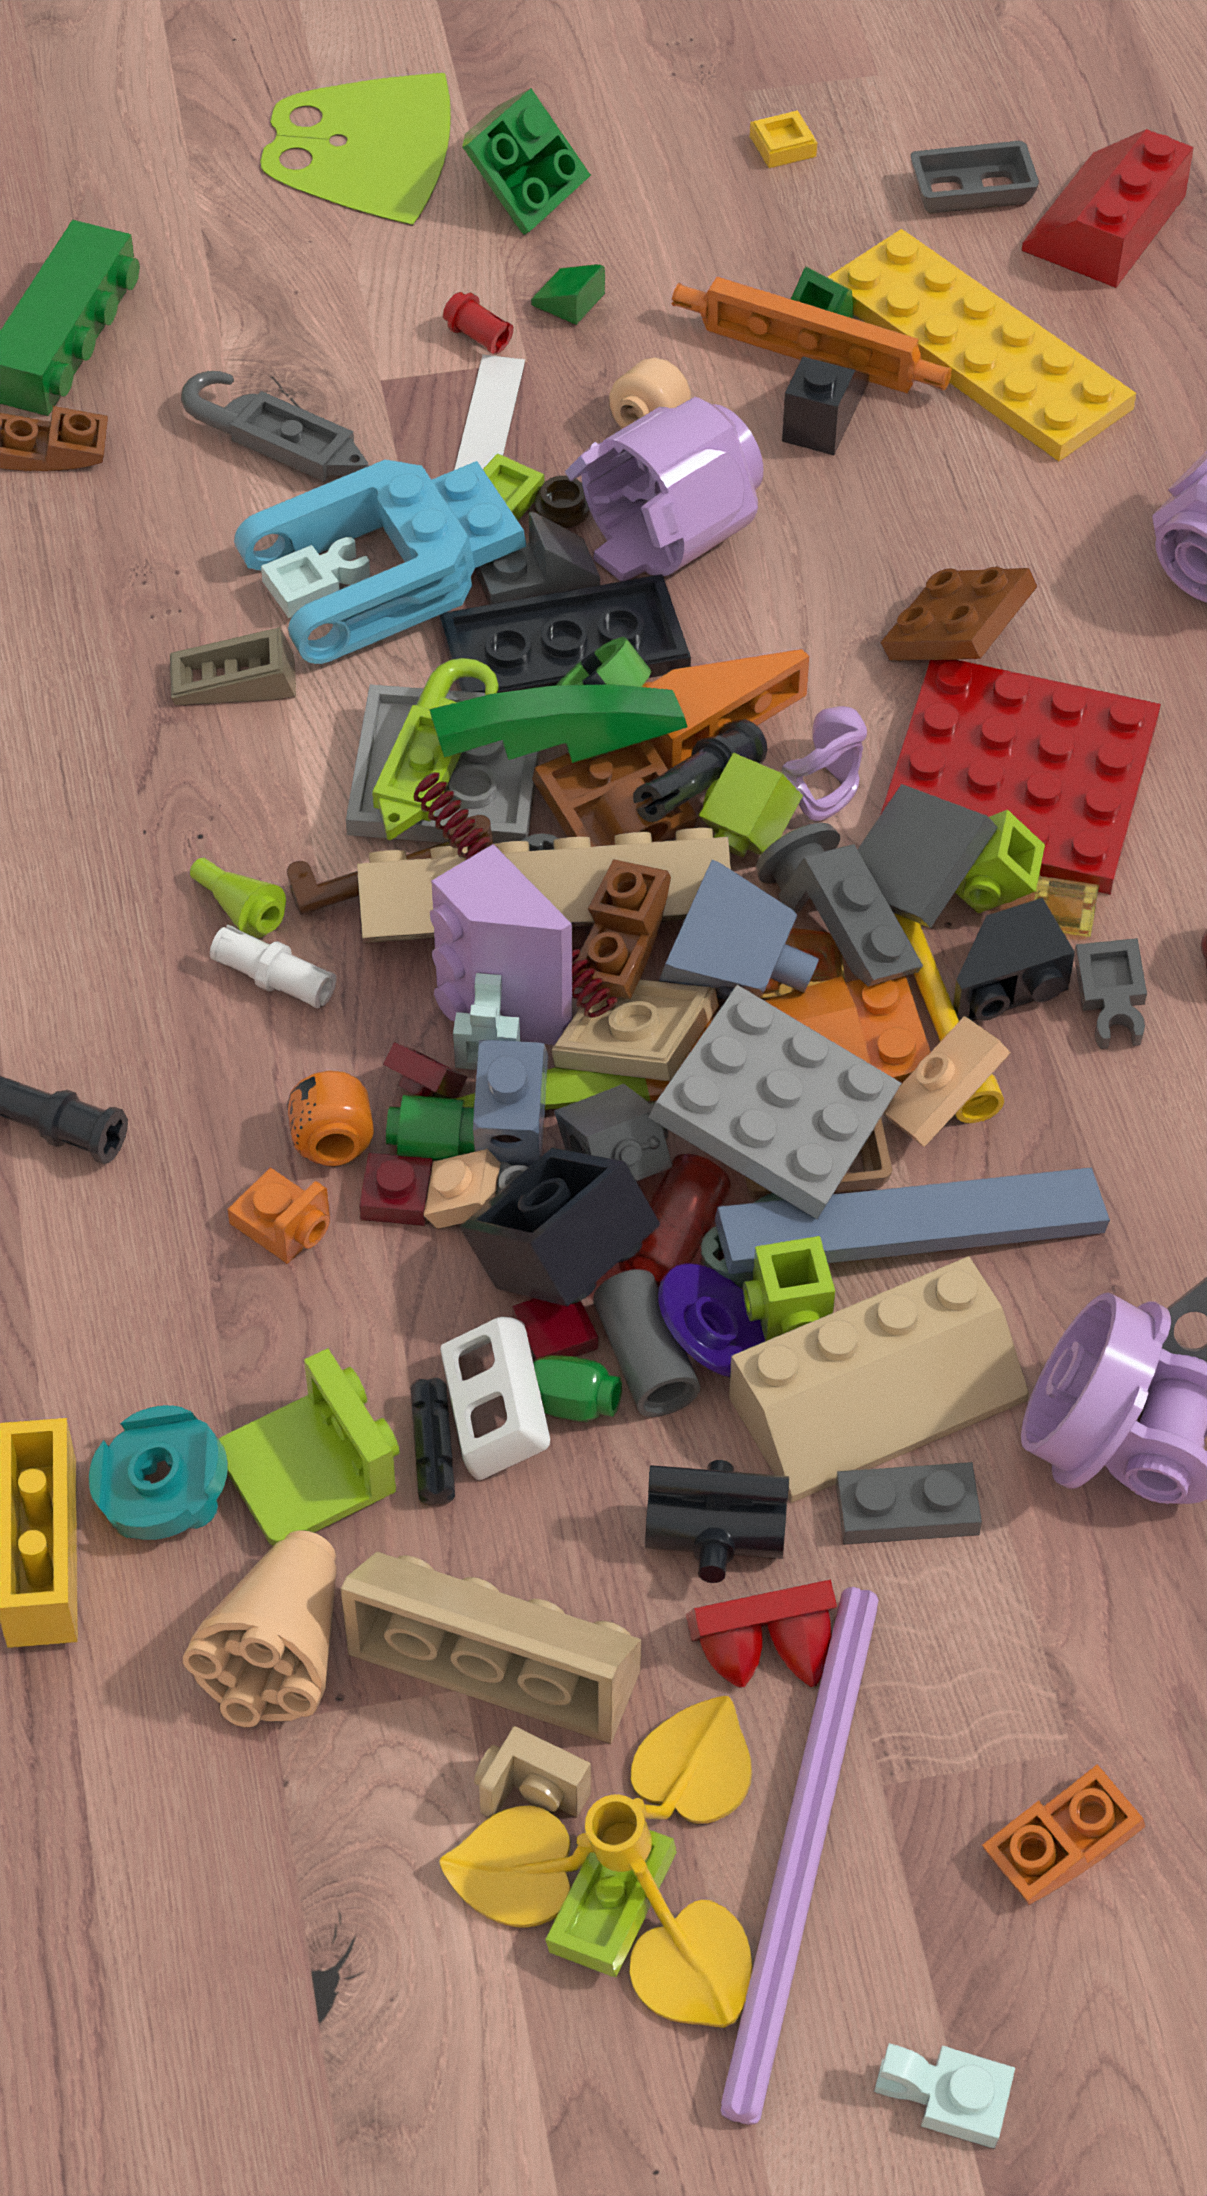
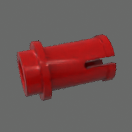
(468, 316)

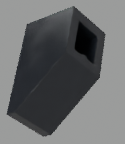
(1014, 962)

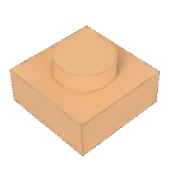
(460, 1187)

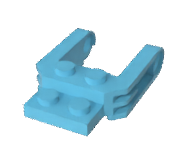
(435, 524)

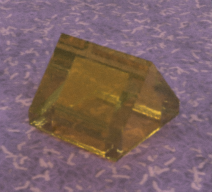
(1070, 903)

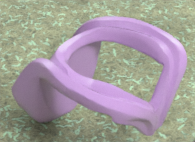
(839, 748)

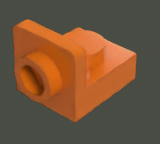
(282, 1215)

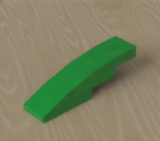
(581, 716)

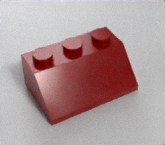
(1114, 207)

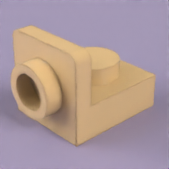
(540, 1771)

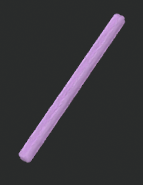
(799, 1859)

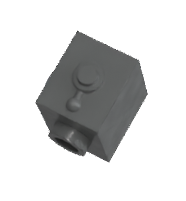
(616, 1128)

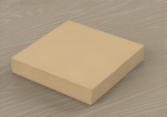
(638, 1035)

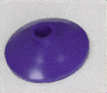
(707, 1315)

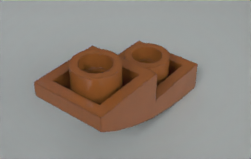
(63, 443)
(626, 925)

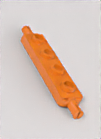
(812, 333)

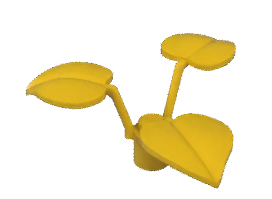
(518, 1862)

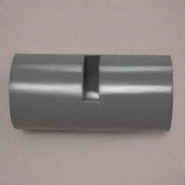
(646, 1351)

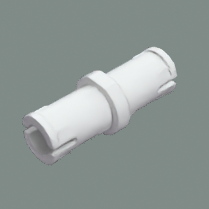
(273, 966)

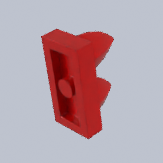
(795, 1619)

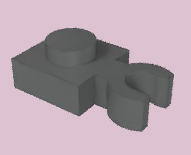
(1113, 981)

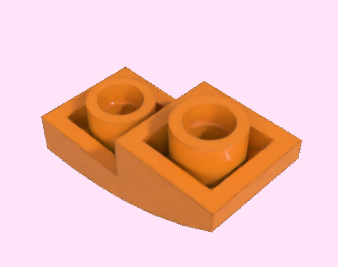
(1065, 1836)

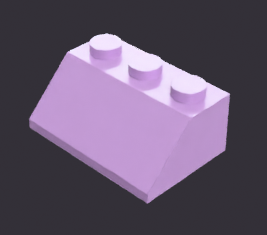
(502, 925)

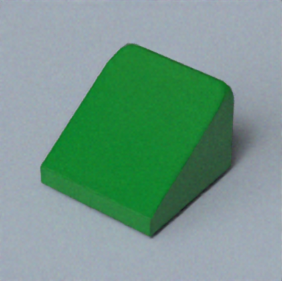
(572, 292)

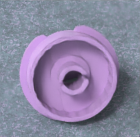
(1097, 1387)

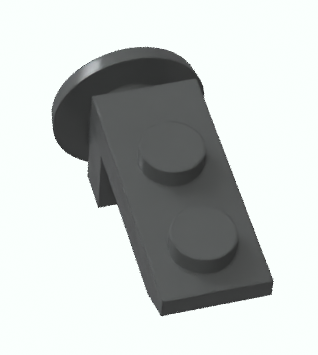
(845, 896)

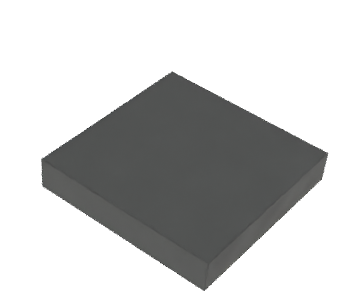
(923, 851)

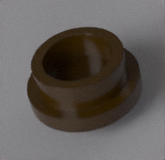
(562, 501)

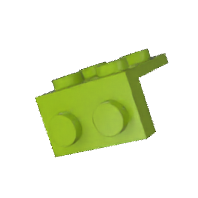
(313, 1455)

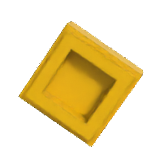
(783, 139)

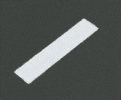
(490, 410)

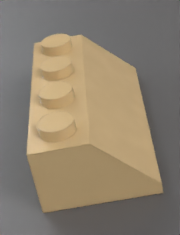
(878, 1378)
(490, 1644)

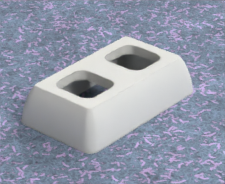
(511, 1377)

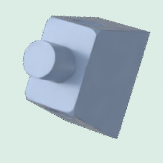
(735, 939)
(510, 1099)

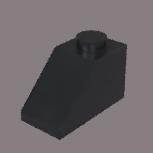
(821, 404)

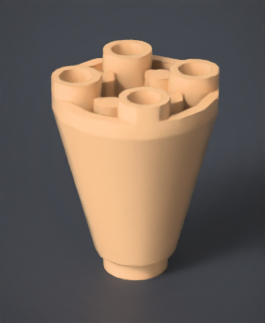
(270, 1636)

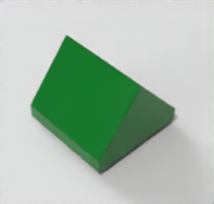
(823, 293)

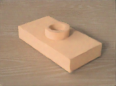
(945, 1080)

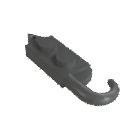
(276, 429)

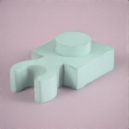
(310, 576)

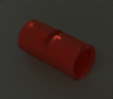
(686, 1209)

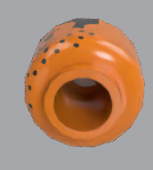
(330, 1118)

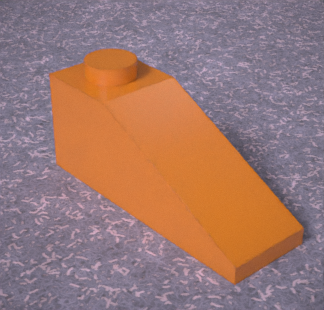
(727, 693)

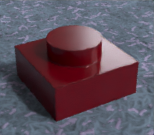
(423, 1074)
(395, 1189)

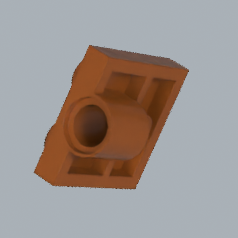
(959, 614)
(597, 795)

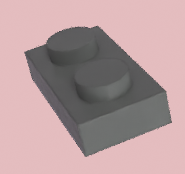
(908, 1503)

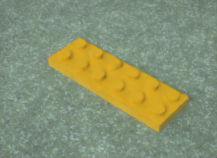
(992, 347)

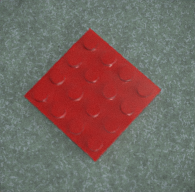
(1037, 747)

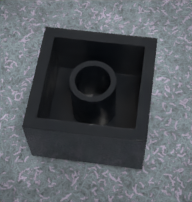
(561, 1226)

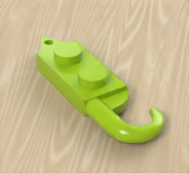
(419, 750)

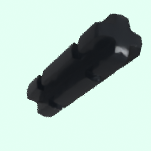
(432, 1441)

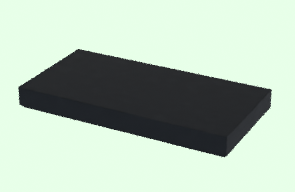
(545, 636)

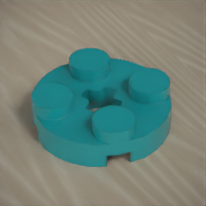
(178, 1501)

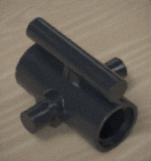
(716, 1514)

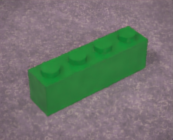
(64, 315)

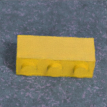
(38, 1533)

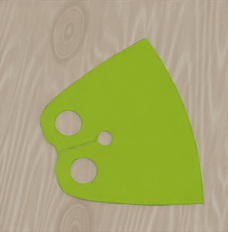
(393, 145)

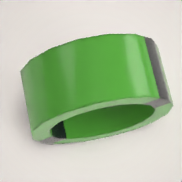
(610, 664)

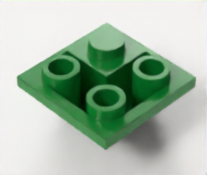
(525, 159)

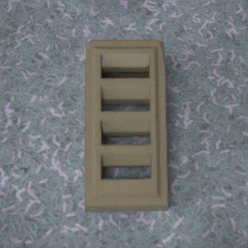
(268, 677)

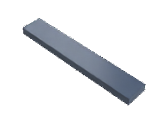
(922, 1218)

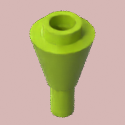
(250, 903)

